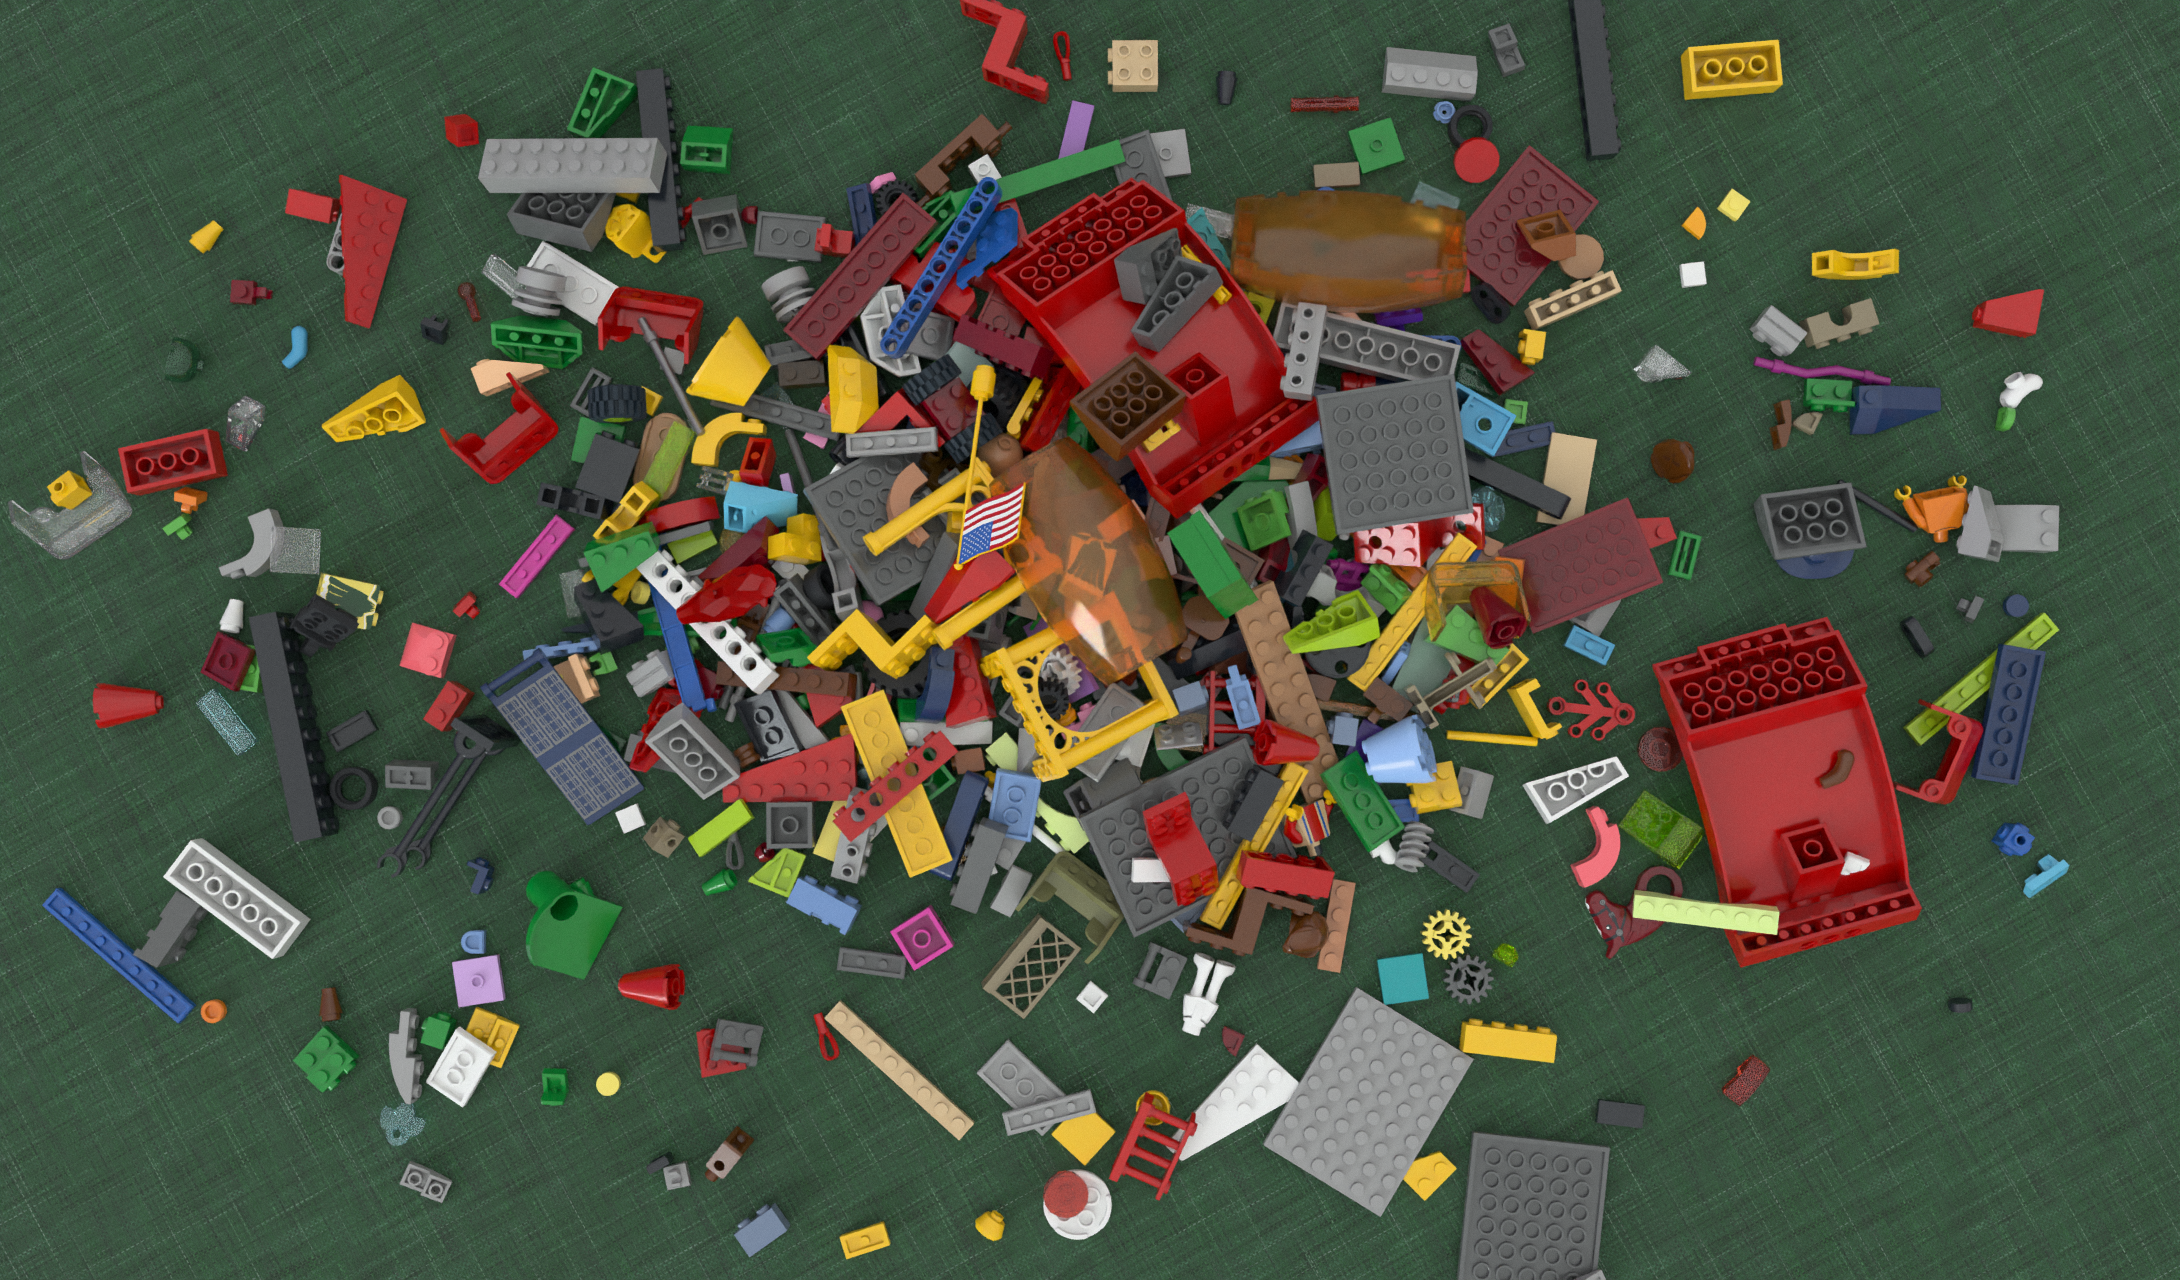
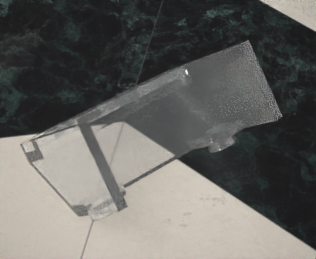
(77, 528)

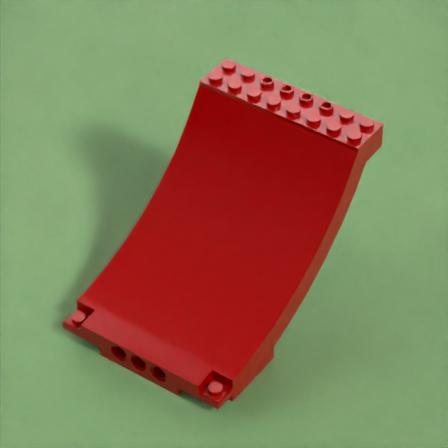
(1219, 358)
(1757, 734)

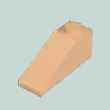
(492, 377)

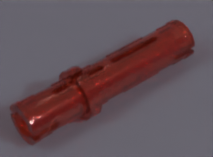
(1324, 104)

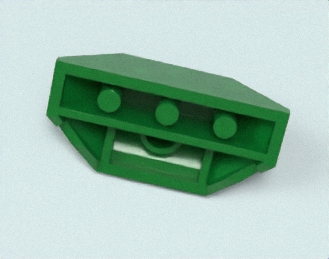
(538, 340)

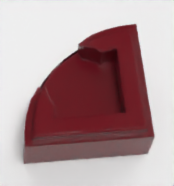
(1232, 1039)

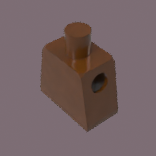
(728, 1154)

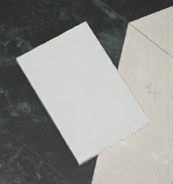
(461, 1066)

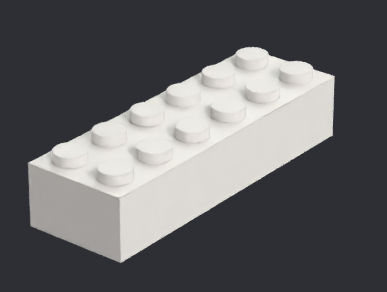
(236, 898)

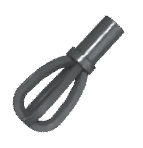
(734, 839)

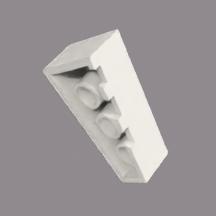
(1567, 790)

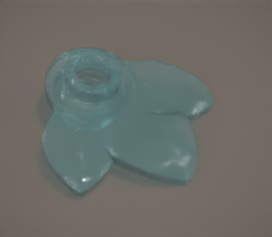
(401, 1119)

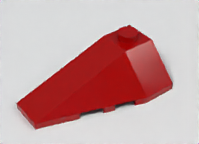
(963, 585)
(664, 700)

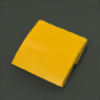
(493, 1031)

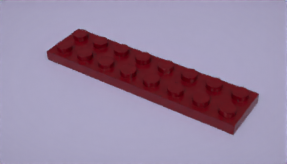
(860, 276)

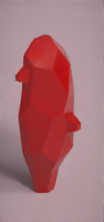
(729, 595)

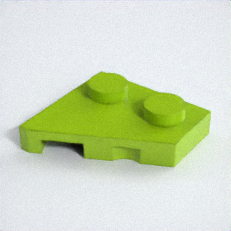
(780, 872)

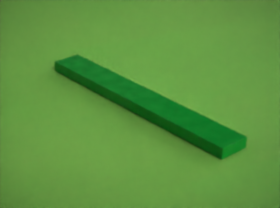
(1048, 174)

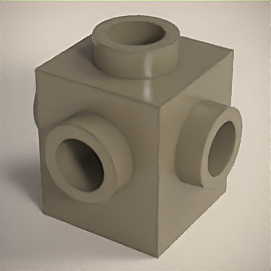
(664, 836)

